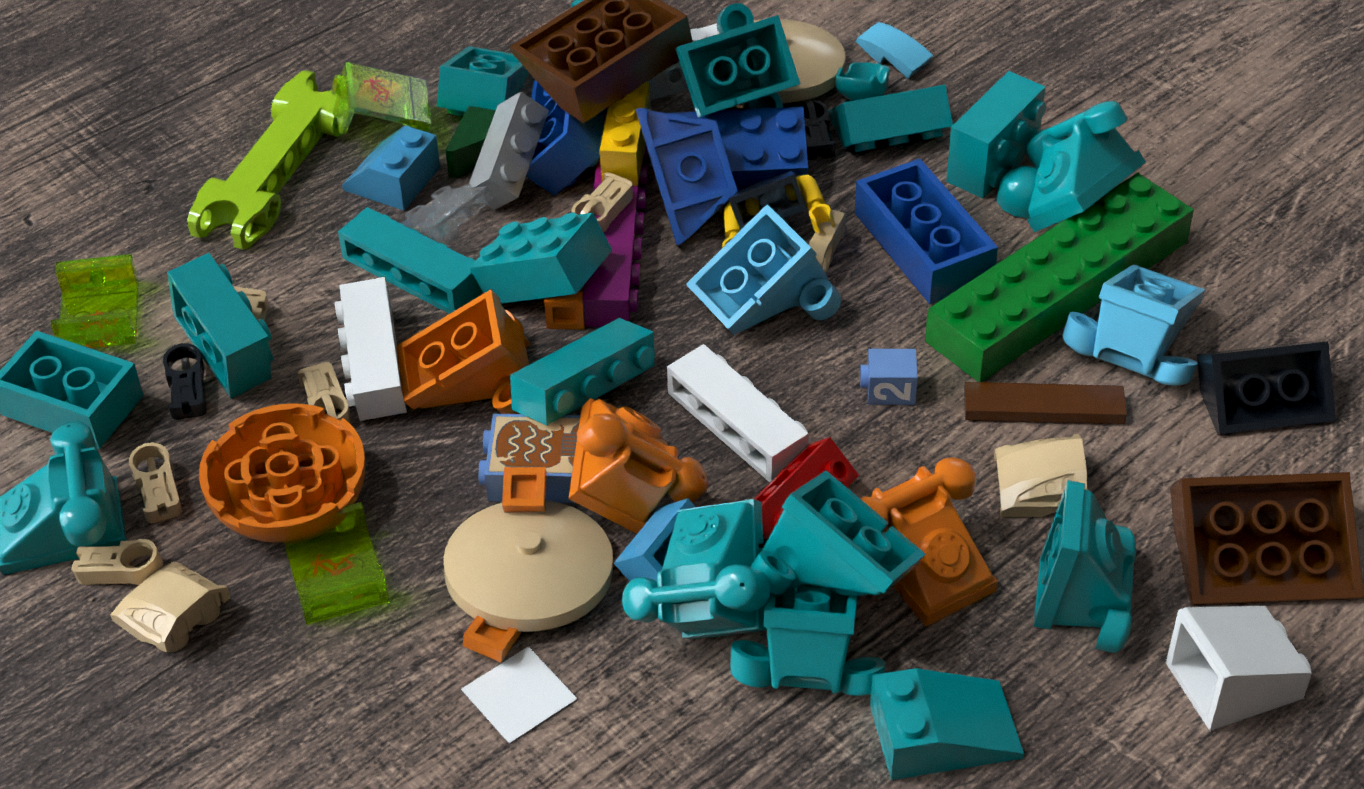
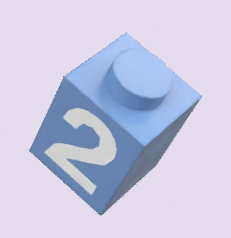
(890, 376)

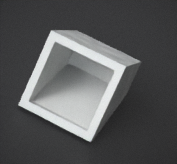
(1235, 662)

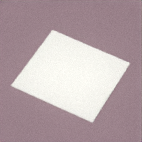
(518, 694)

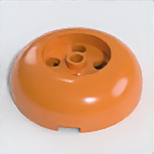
(278, 443)

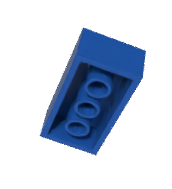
(761, 142)
(564, 145)
(924, 229)

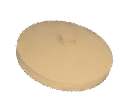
(815, 57)
(528, 566)

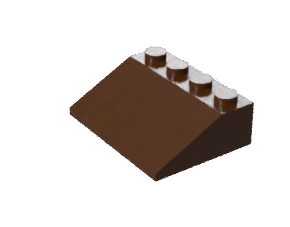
(602, 51)
(1267, 538)

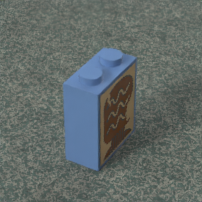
(528, 443)

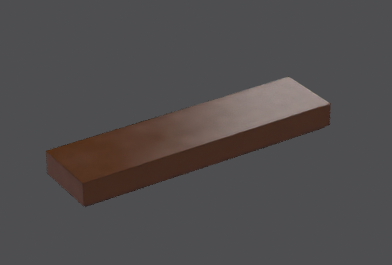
(1045, 402)

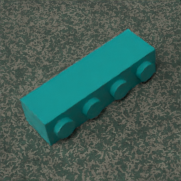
(409, 260)
(582, 371)

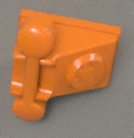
(464, 357)
(627, 466)
(923, 511)

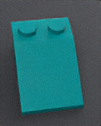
(479, 80)
(941, 722)

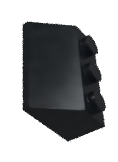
(1267, 386)

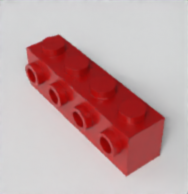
(803, 468)

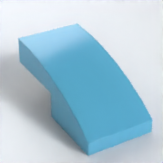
(897, 47)

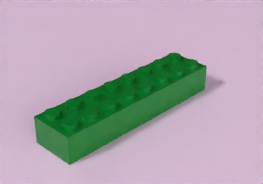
(1055, 274)

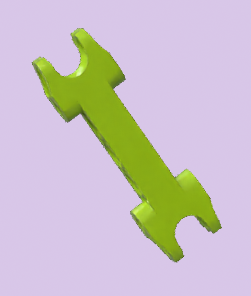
(251, 192)

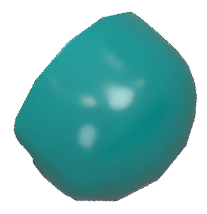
(862, 80)
(1016, 190)

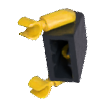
(784, 194)

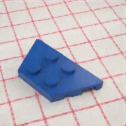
(688, 168)

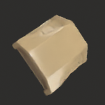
(1036, 473)
(170, 606)

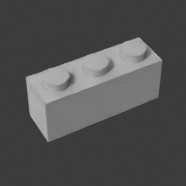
(509, 148)

